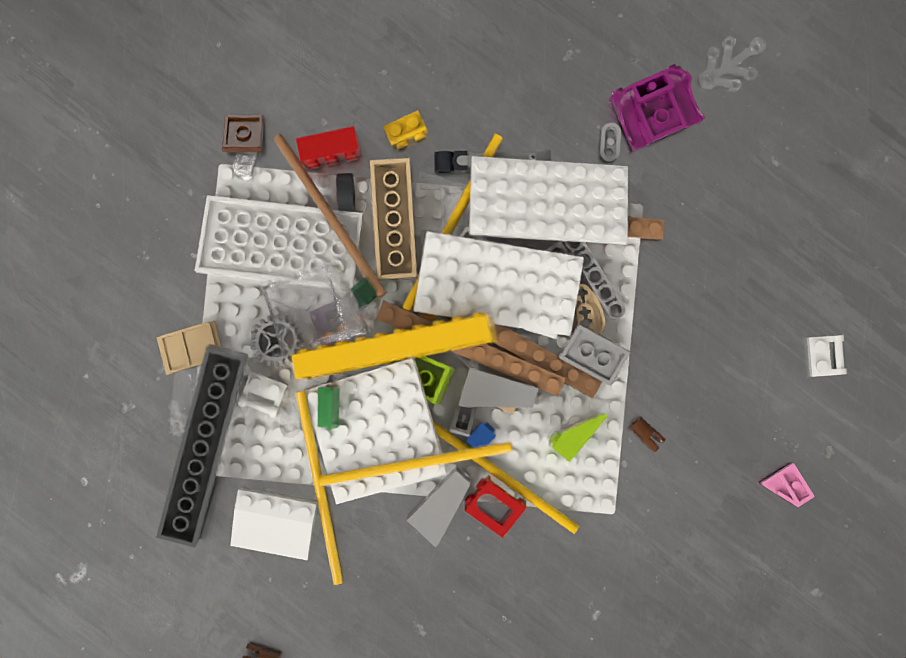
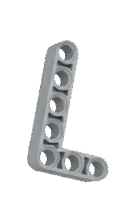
(593, 266)

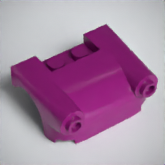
(656, 107)

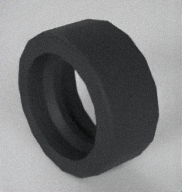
(345, 191)

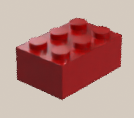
(328, 147)

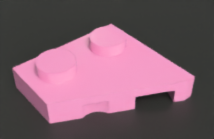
(789, 485)

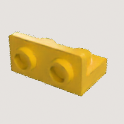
(405, 130)

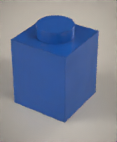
(481, 435)

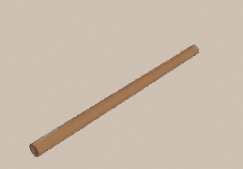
(329, 215)

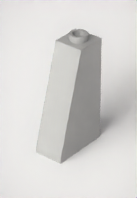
(495, 391)
(437, 509)

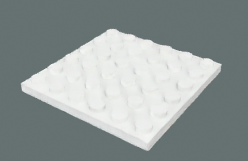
(380, 423)

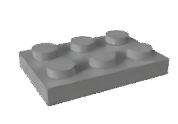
(594, 354)

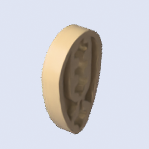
(593, 305)

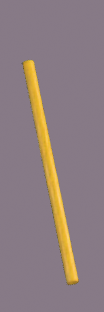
(456, 215)
(416, 463)
(508, 480)
(319, 490)

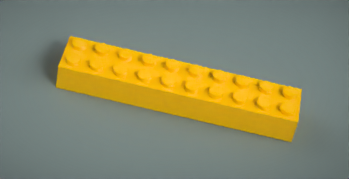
(394, 347)

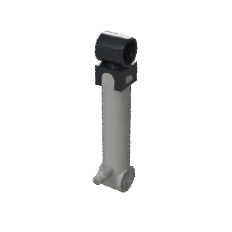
(461, 160)

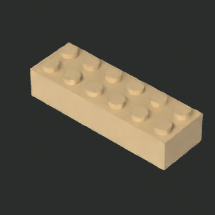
(393, 219)

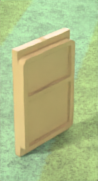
(187, 346)

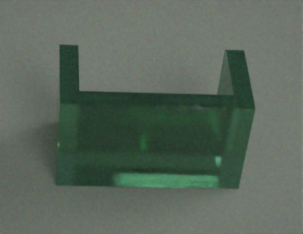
(363, 293)

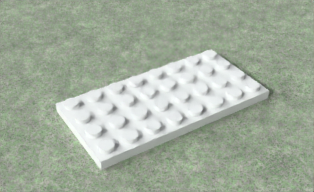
(548, 200)
(272, 240)
(502, 280)

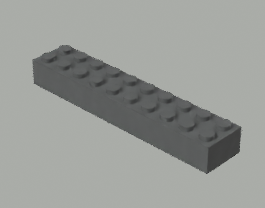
(202, 445)

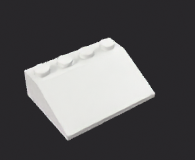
(273, 523)

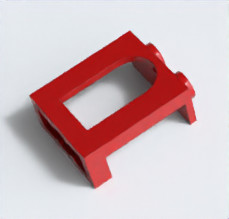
(516, 506)

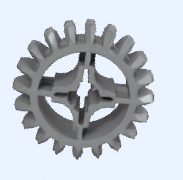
(270, 348)

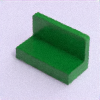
(328, 407)

